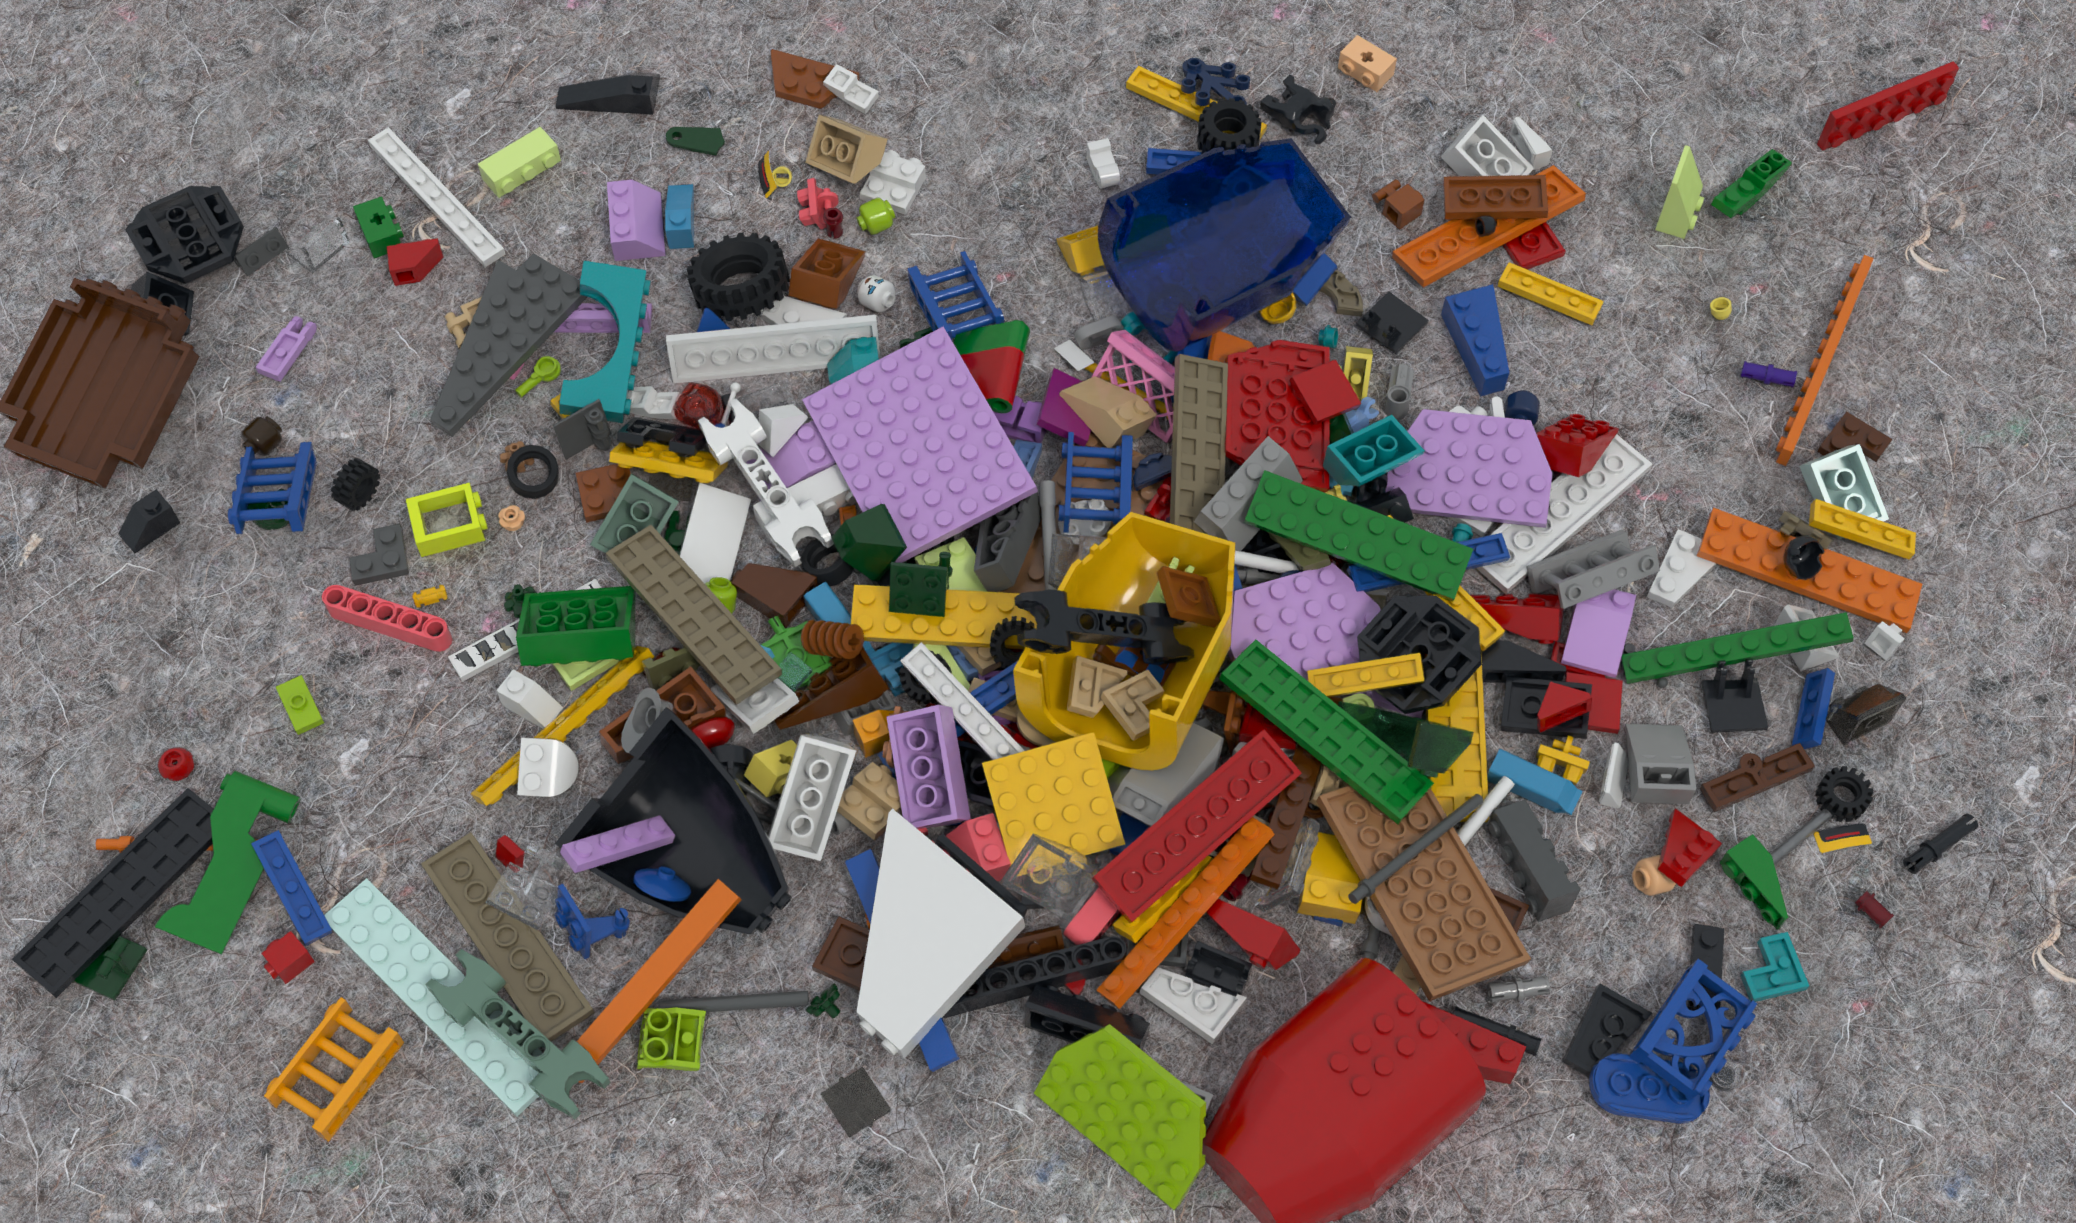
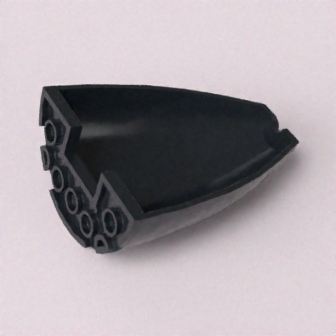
(711, 821)

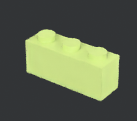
(519, 162)

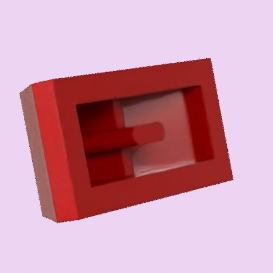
(1561, 705)

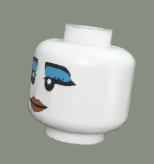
(876, 293)

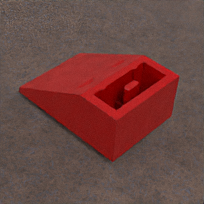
(1575, 443)

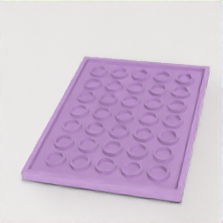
(920, 442)

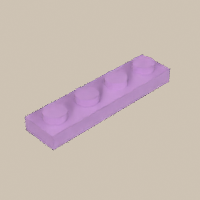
(617, 844)

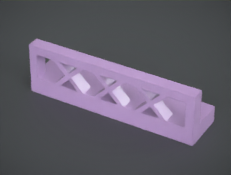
(597, 319)

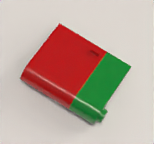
(995, 360)

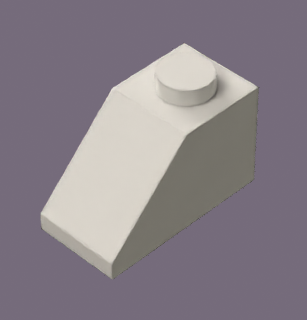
(528, 699)

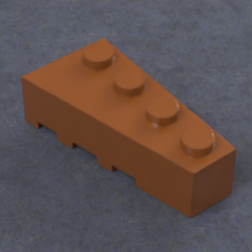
(691, 703)

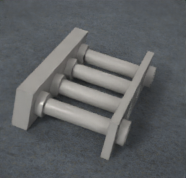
(1593, 568)

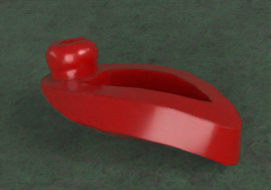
(714, 731)

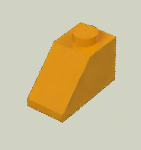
(872, 731)

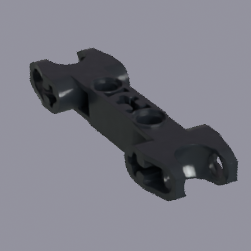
(1062, 624)

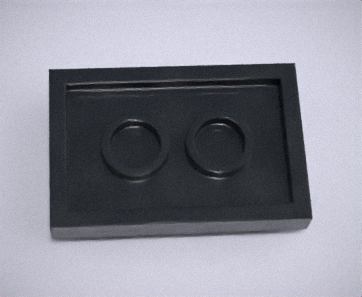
(1523, 702)

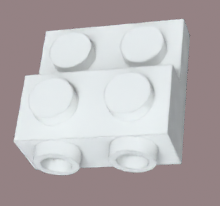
(895, 181)

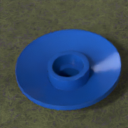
(662, 884)

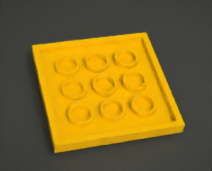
(1054, 794)

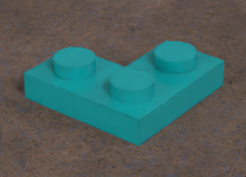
(1782, 970)

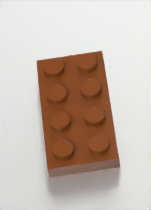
(1495, 197)

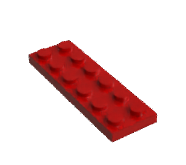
(1887, 106)

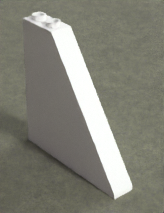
(926, 939)

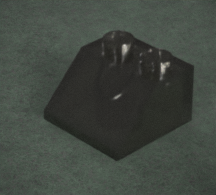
(1863, 711)

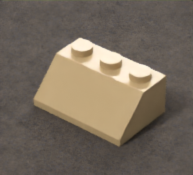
(844, 149)

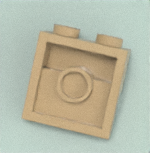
(870, 800)

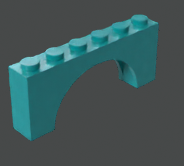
(622, 294)

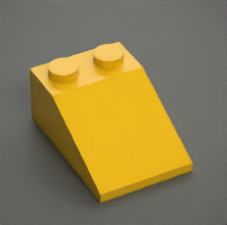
(1329, 883)

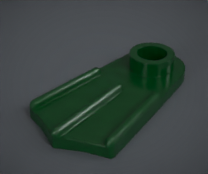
(696, 139)

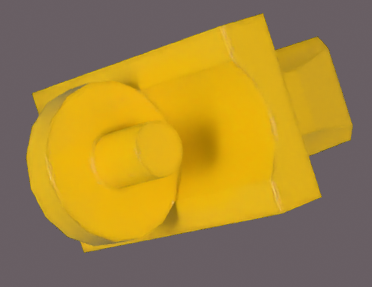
(1573, 765)

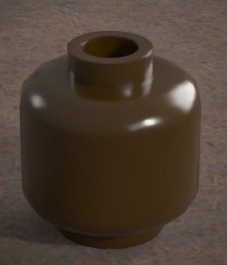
(262, 435)

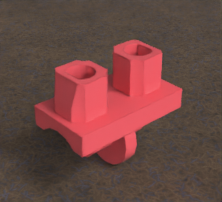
(818, 201)

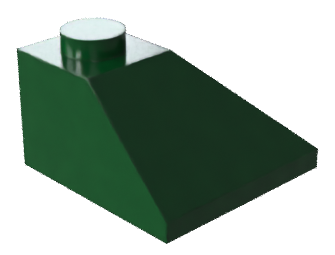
(870, 542)

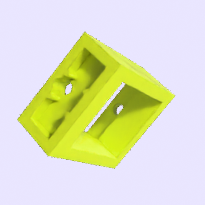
(450, 538)

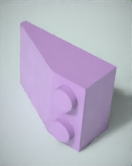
(800, 456)
(1599, 632)

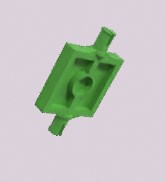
(789, 641)

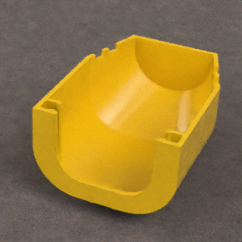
(1120, 579)

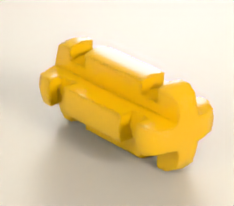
(429, 596)

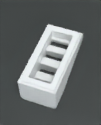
(1529, 144)

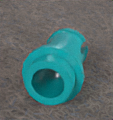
(1462, 533)

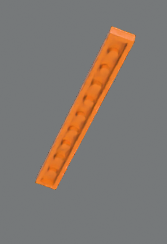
(1819, 366)

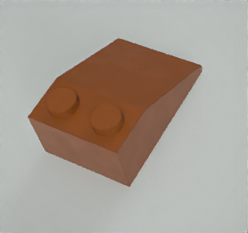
(825, 273)

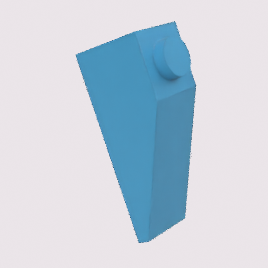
(680, 216)

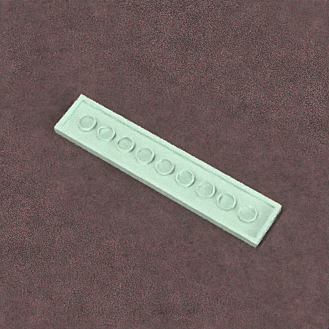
(405, 964)

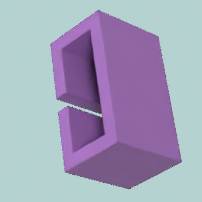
(1022, 421)

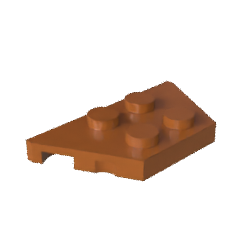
(801, 79)

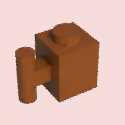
(1400, 205)

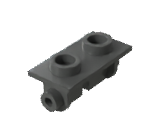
(261, 251)

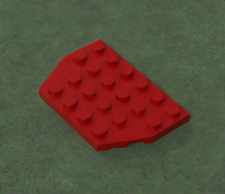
(1266, 405)

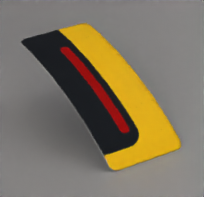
(765, 175)
(1842, 837)

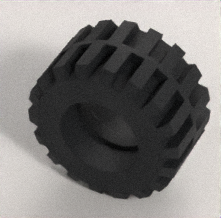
(1228, 116)

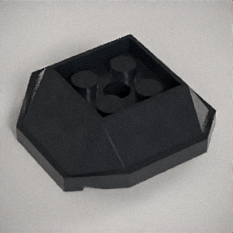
(187, 233)
(1426, 627)

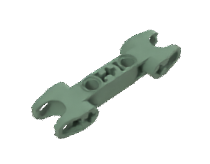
(555, 1067)

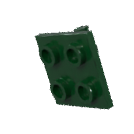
(920, 587)
(112, 968)

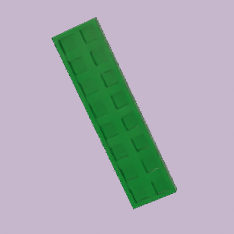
(1358, 535)
(1326, 731)

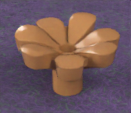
(509, 450)

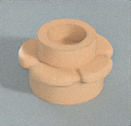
(514, 523)

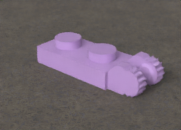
(286, 349)

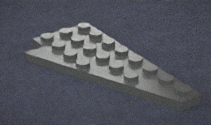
(509, 325)

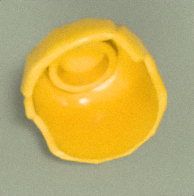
(1280, 311)

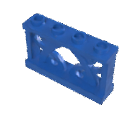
(1656, 1039)

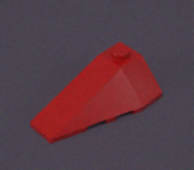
(1533, 617)
(1258, 938)

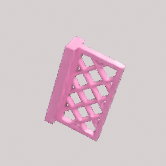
(1150, 364)

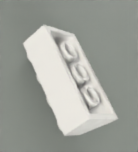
(811, 796)

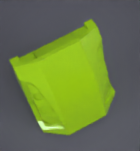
(671, 1039)

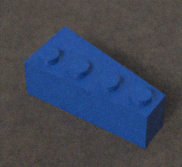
(1478, 335)

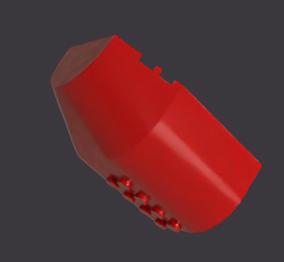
(1341, 1101)

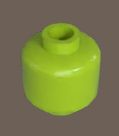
(875, 216)
(723, 591)

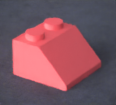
(982, 843)

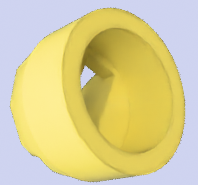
(782, 181)
(1721, 308)

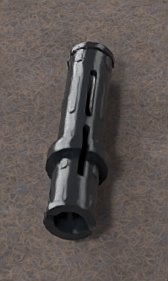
(1932, 849)
(1532, 1042)

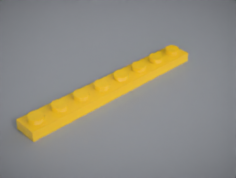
(571, 718)

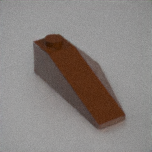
(839, 688)

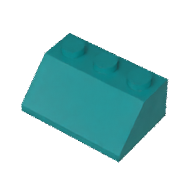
(1370, 452)

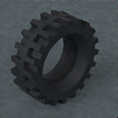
(732, 258)

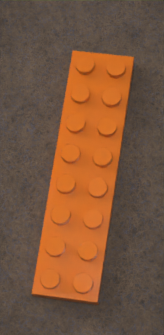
(1458, 243)
(1839, 583)

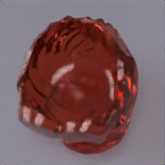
(703, 403)

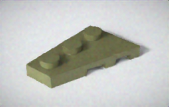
(668, 667)

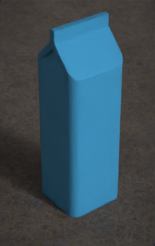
(827, 607)
(1535, 783)

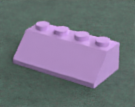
(928, 767)

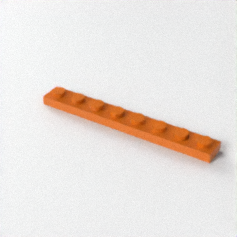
(1185, 912)

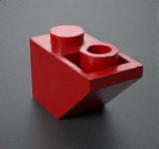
(413, 260)

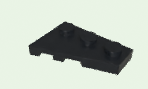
(1603, 1028)

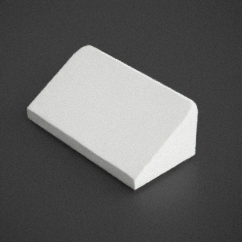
(1614, 777)

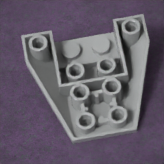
(1152, 793)

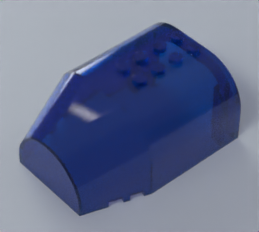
(1217, 238)

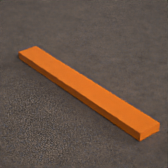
(658, 971)

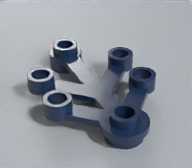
(1197, 69)

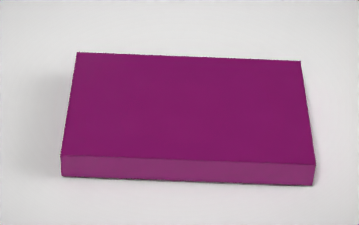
(1057, 414)

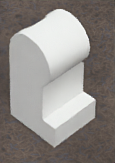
(1102, 163)

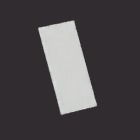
(1074, 355)

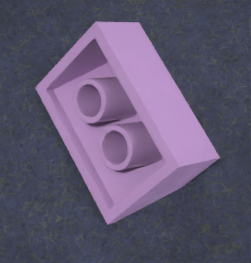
(635, 220)

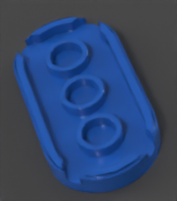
(1638, 1092)

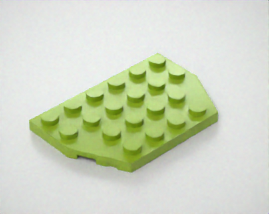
(1129, 1110)

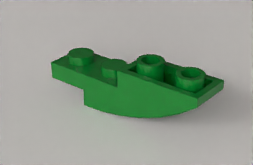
(1752, 185)

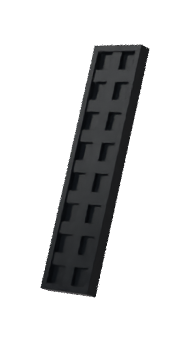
(118, 894)

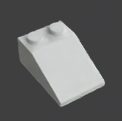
(1484, 152)

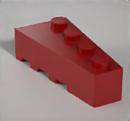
(1494, 1054)

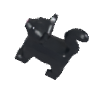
(1298, 105)

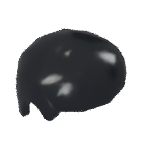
(1802, 557)

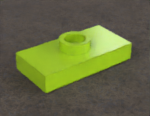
(299, 705)

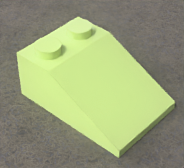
(1682, 198)
(961, 561)

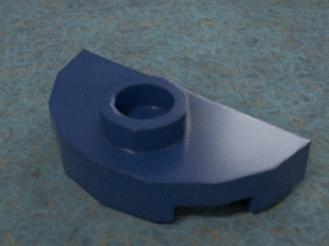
(1152, 470)

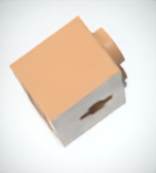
(1367, 63)

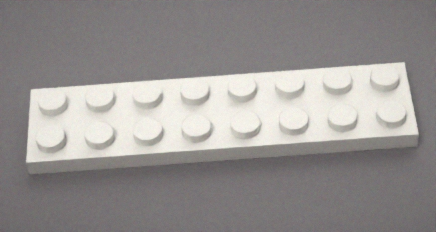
(763, 348)
(1571, 507)

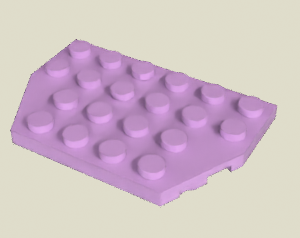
(1476, 469)
(1303, 618)

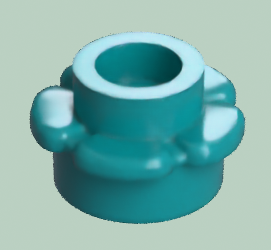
(1328, 337)

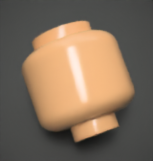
(1649, 879)

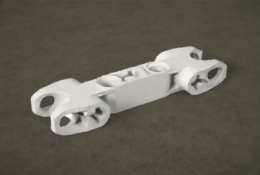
(790, 520)

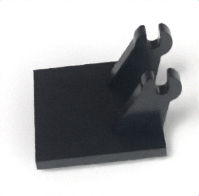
(1392, 322)
(1734, 703)

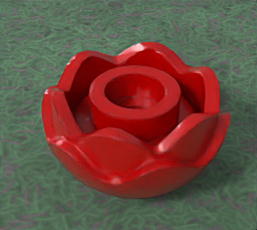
(181, 769)

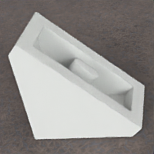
(779, 426)

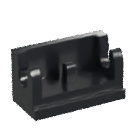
(1218, 969)

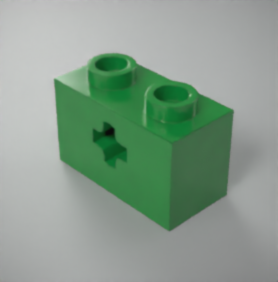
(377, 225)

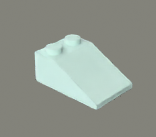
(1845, 481)

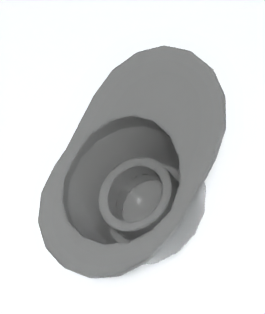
(644, 713)

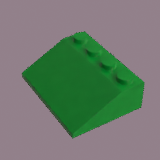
(577, 626)

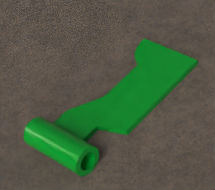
(234, 866)

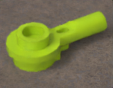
(546, 370)

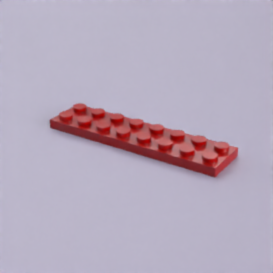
(1196, 826)

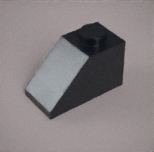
(147, 521)

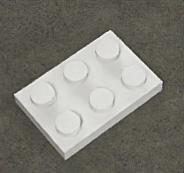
(760, 707)

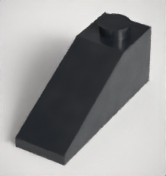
(1512, 660)

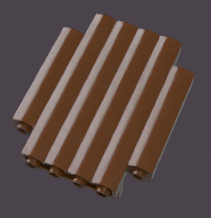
(98, 382)

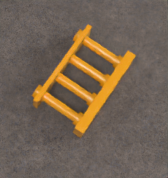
(347, 1094)

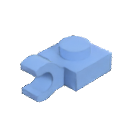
(1360, 418)

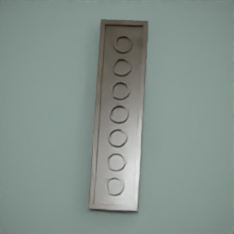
(513, 949)

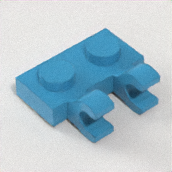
(889, 664)

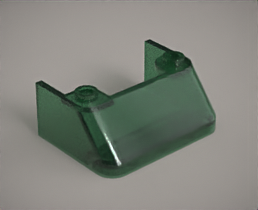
(1419, 741)

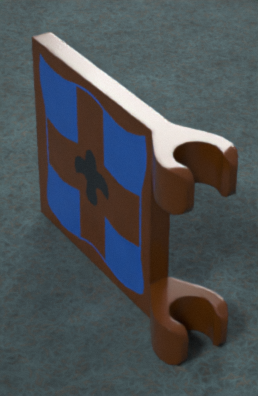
(1132, 661)

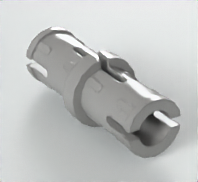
(1518, 988)

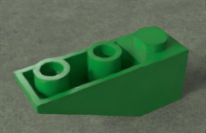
(1756, 875)

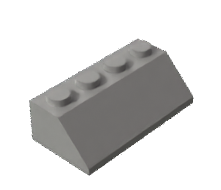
(1228, 508)

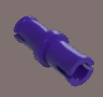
(1768, 374)

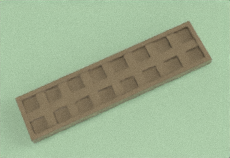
(1197, 437)
(694, 614)

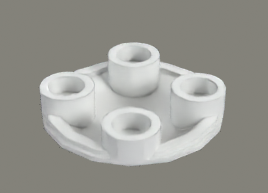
(1087, 527)

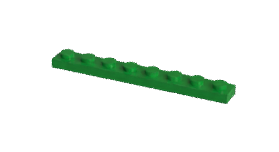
(1737, 648)

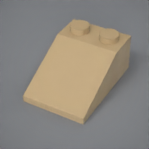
(1109, 410)

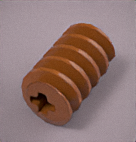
(832, 639)

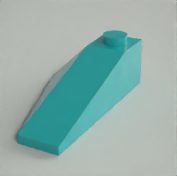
(852, 357)

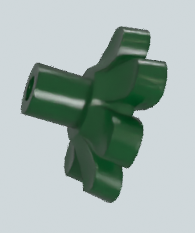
(515, 599)
(825, 1003)

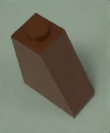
(773, 590)

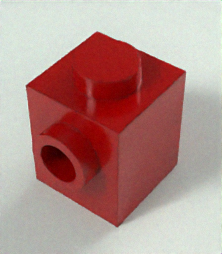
(286, 958)

